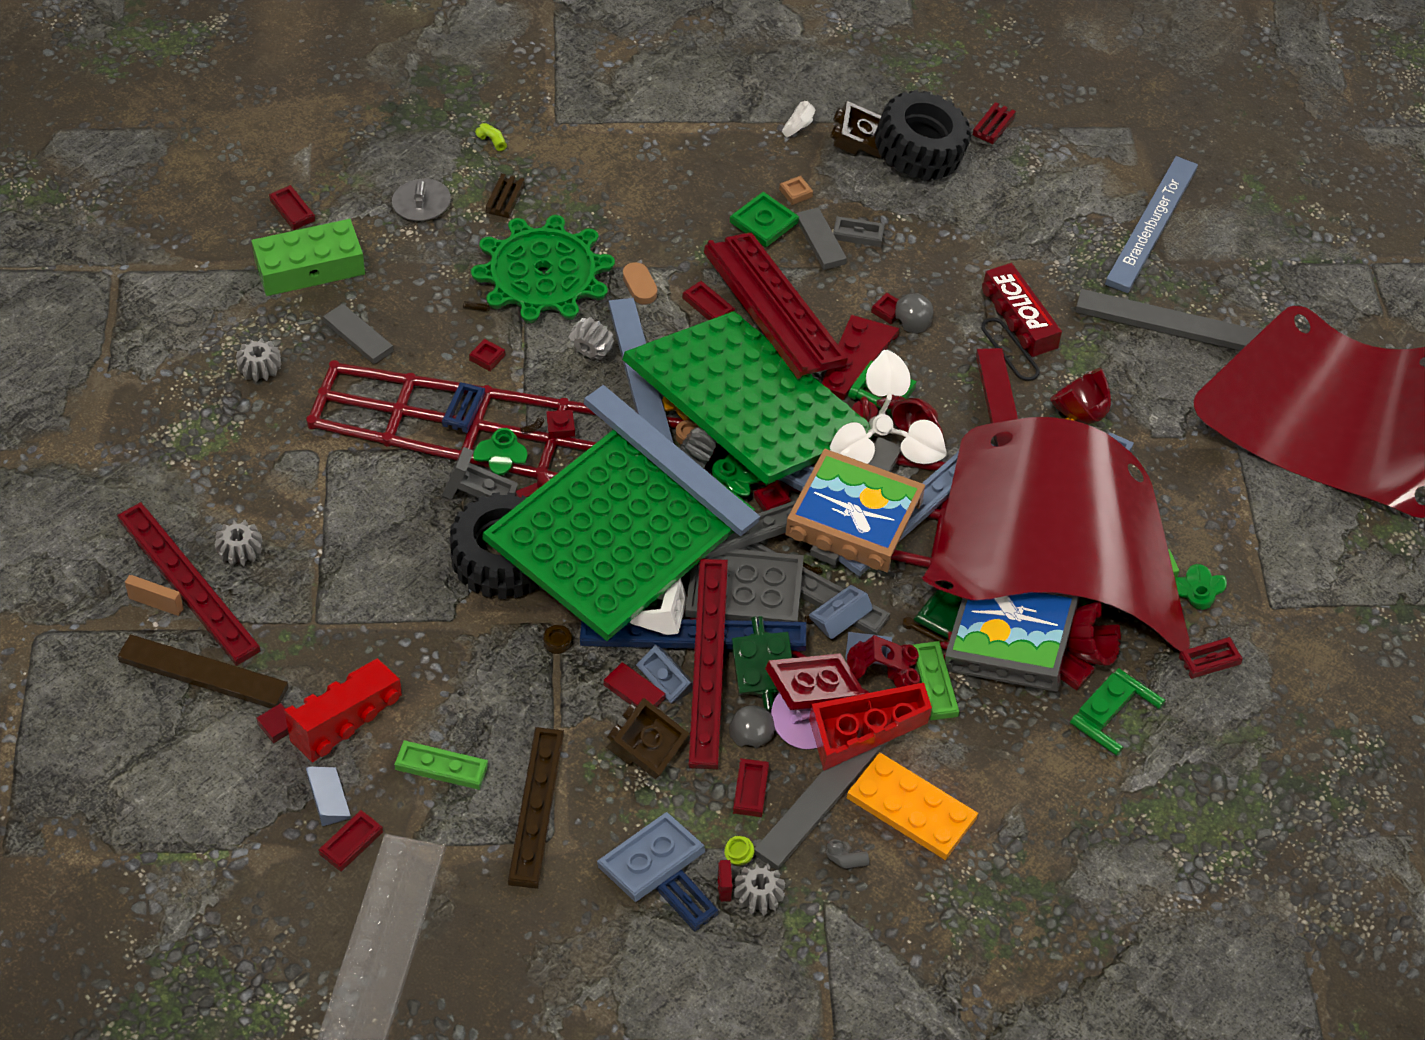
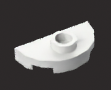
(800, 118)

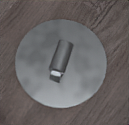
(421, 199)

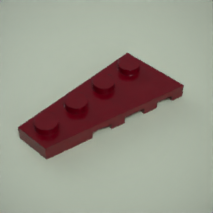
(861, 343)

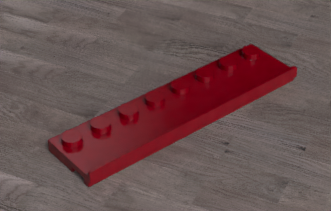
(775, 305)

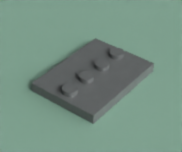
(756, 586)

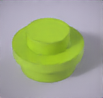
(739, 850)

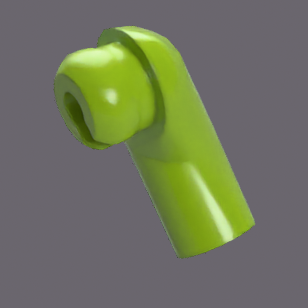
(493, 133)

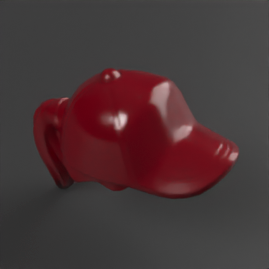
(909, 411)

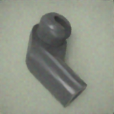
(843, 858)

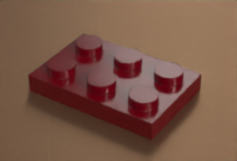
(813, 680)

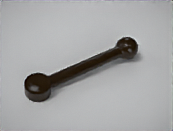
(908, 623)

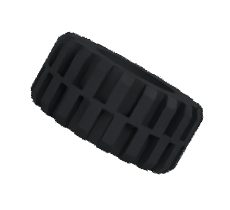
(913, 153)
(476, 567)

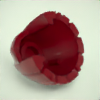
(1085, 398)
(1093, 643)

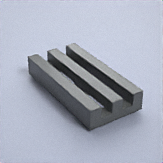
(856, 231)

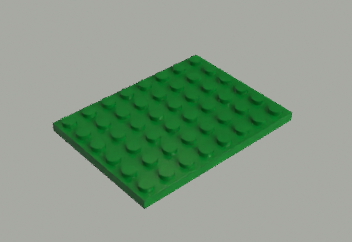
(744, 395)
(608, 534)

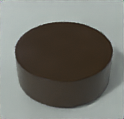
(557, 639)

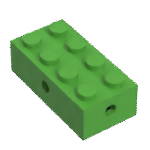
(308, 257)

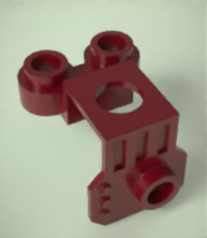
(898, 660)

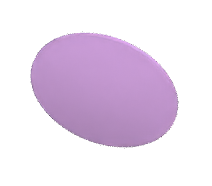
(793, 725)

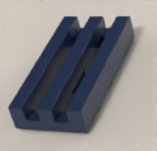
(456, 423)
(702, 918)

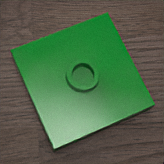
(764, 218)

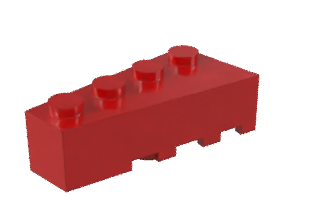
(341, 709)
(867, 720)

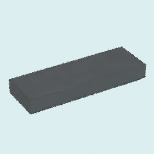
(821, 238)
(358, 334)

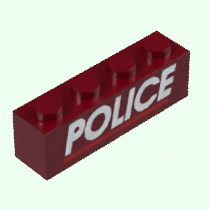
(1021, 309)

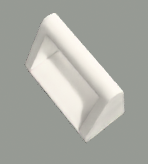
(669, 617)

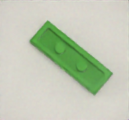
(935, 676)
(441, 765)

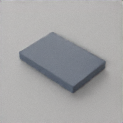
(651, 856)

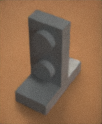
(475, 479)

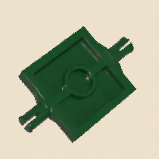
(752, 656)

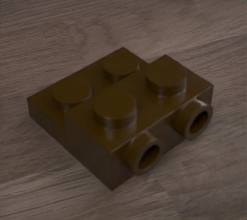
(855, 129)
(646, 738)

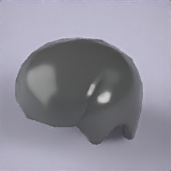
(914, 312)
(752, 726)

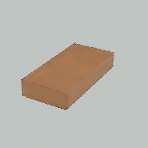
(154, 595)

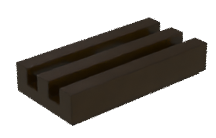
(509, 182)

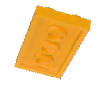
(912, 806)

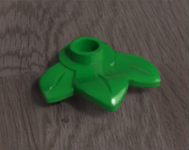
(499, 454)
(734, 475)
(1200, 586)

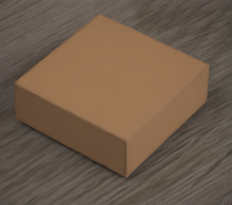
(796, 190)

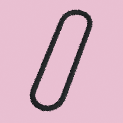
(1018, 344)

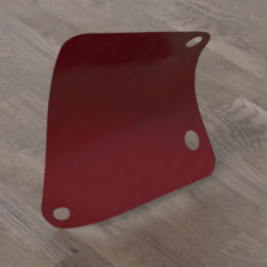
(1326, 409)
(1057, 519)

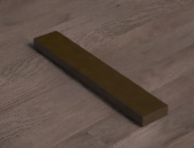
(203, 671)
(536, 808)

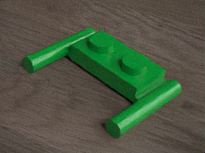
(1107, 703)

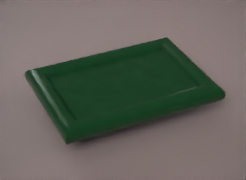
(940, 611)

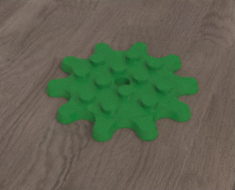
(566, 256)

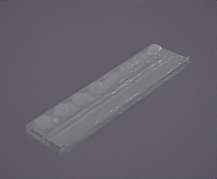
(383, 940)

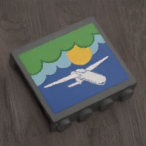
(1013, 638)

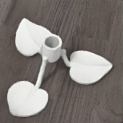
(924, 439)

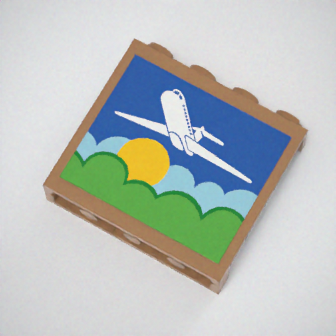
(854, 509)

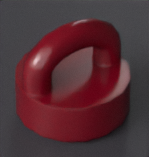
(865, 408)

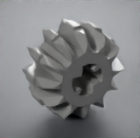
(591, 338)
(258, 360)
(238, 543)
(748, 884)

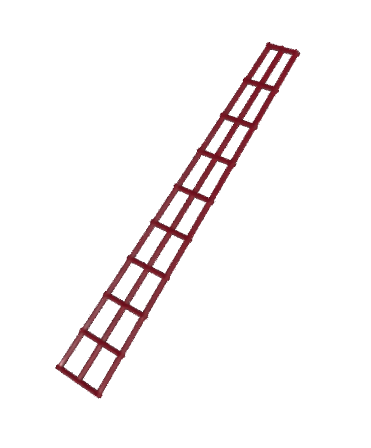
(410, 380)

